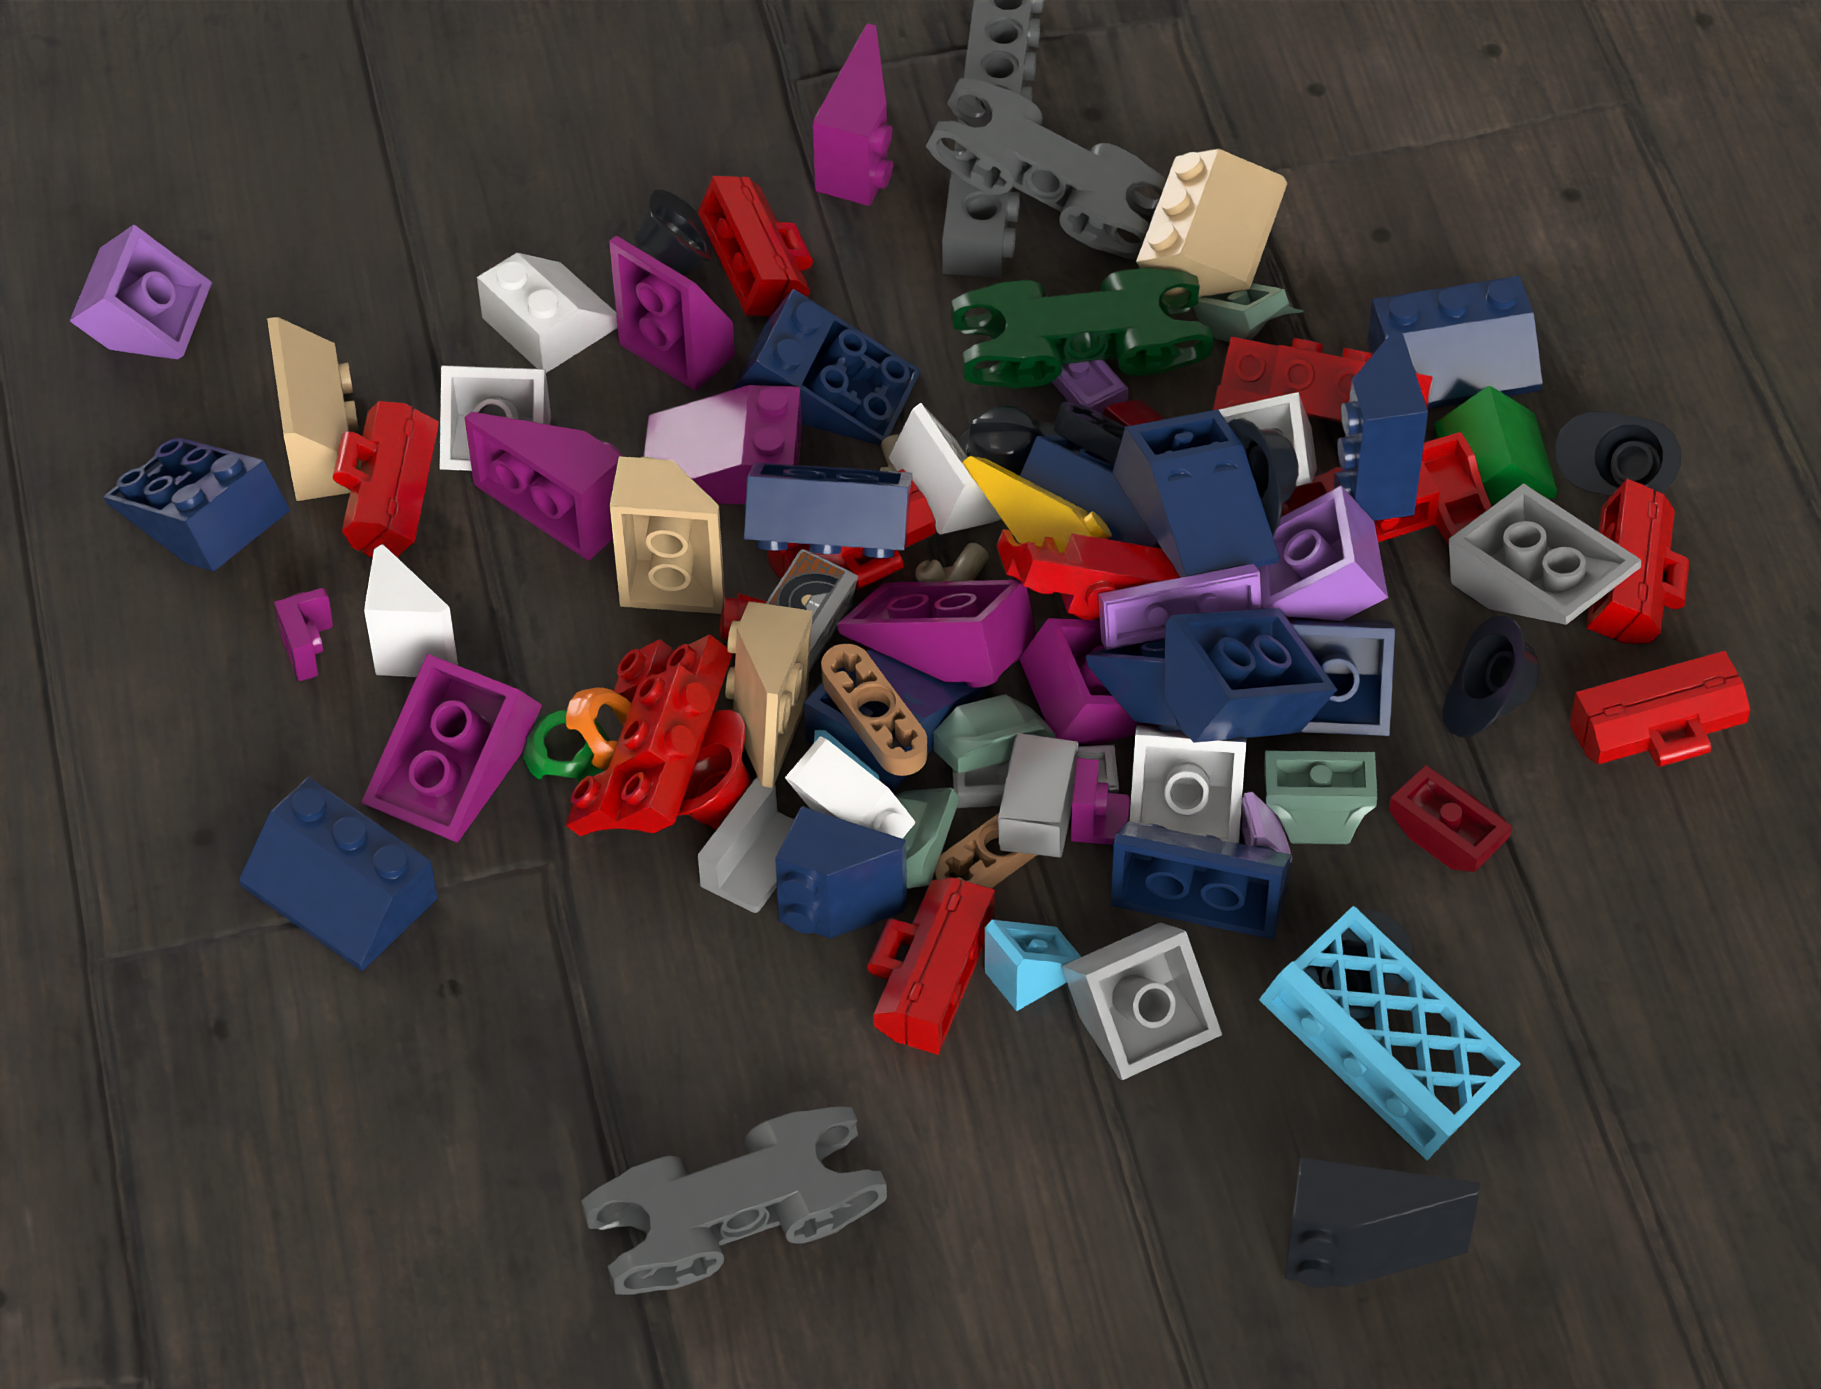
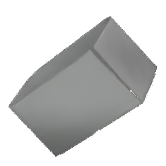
(1038, 795)

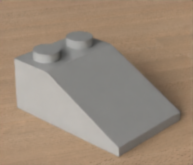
(1536, 559)

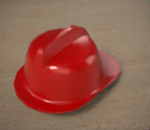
(719, 772)

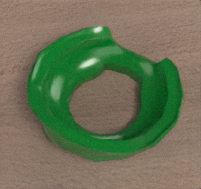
(537, 758)

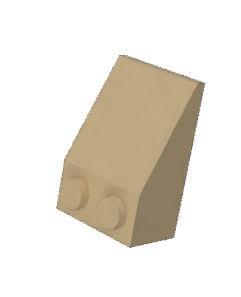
(769, 681)

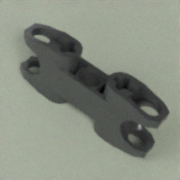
(1012, 149)
(700, 1211)

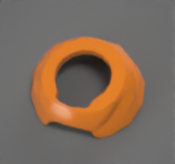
(581, 715)

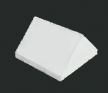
(491, 391)
(938, 472)
(404, 619)

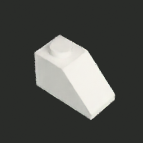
(845, 790)

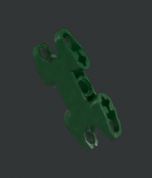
(1042, 332)

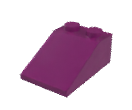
(853, 128)
(668, 317)
(726, 435)
(547, 476)
(947, 627)
(1066, 688)
(450, 748)

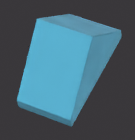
(1026, 959)

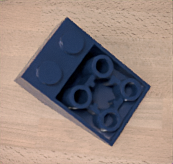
(842, 374)
(1196, 493)
(199, 501)
(923, 694)

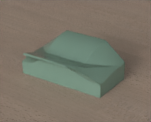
(1242, 312)
(985, 732)
(1320, 793)
(933, 816)

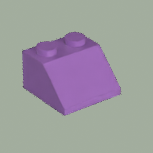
(141, 297)
(1325, 562)

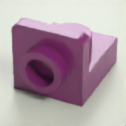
(299, 625)
(1095, 811)

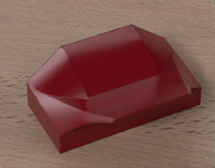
(1448, 821)

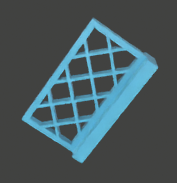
(1365, 1055)

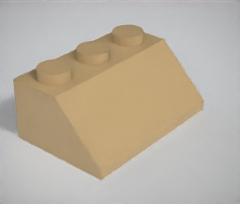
(1213, 221)
(311, 406)
(665, 538)

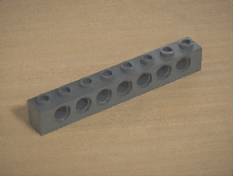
(997, 53)

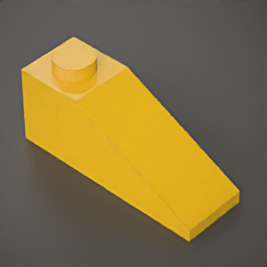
(1032, 510)

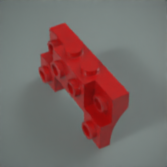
(1267, 371)
(1447, 492)
(1084, 569)
(660, 740)

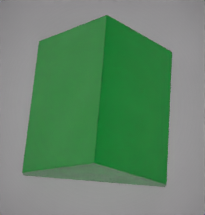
(1504, 443)

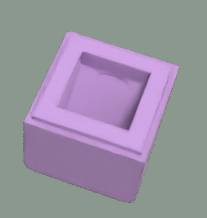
(1261, 825)

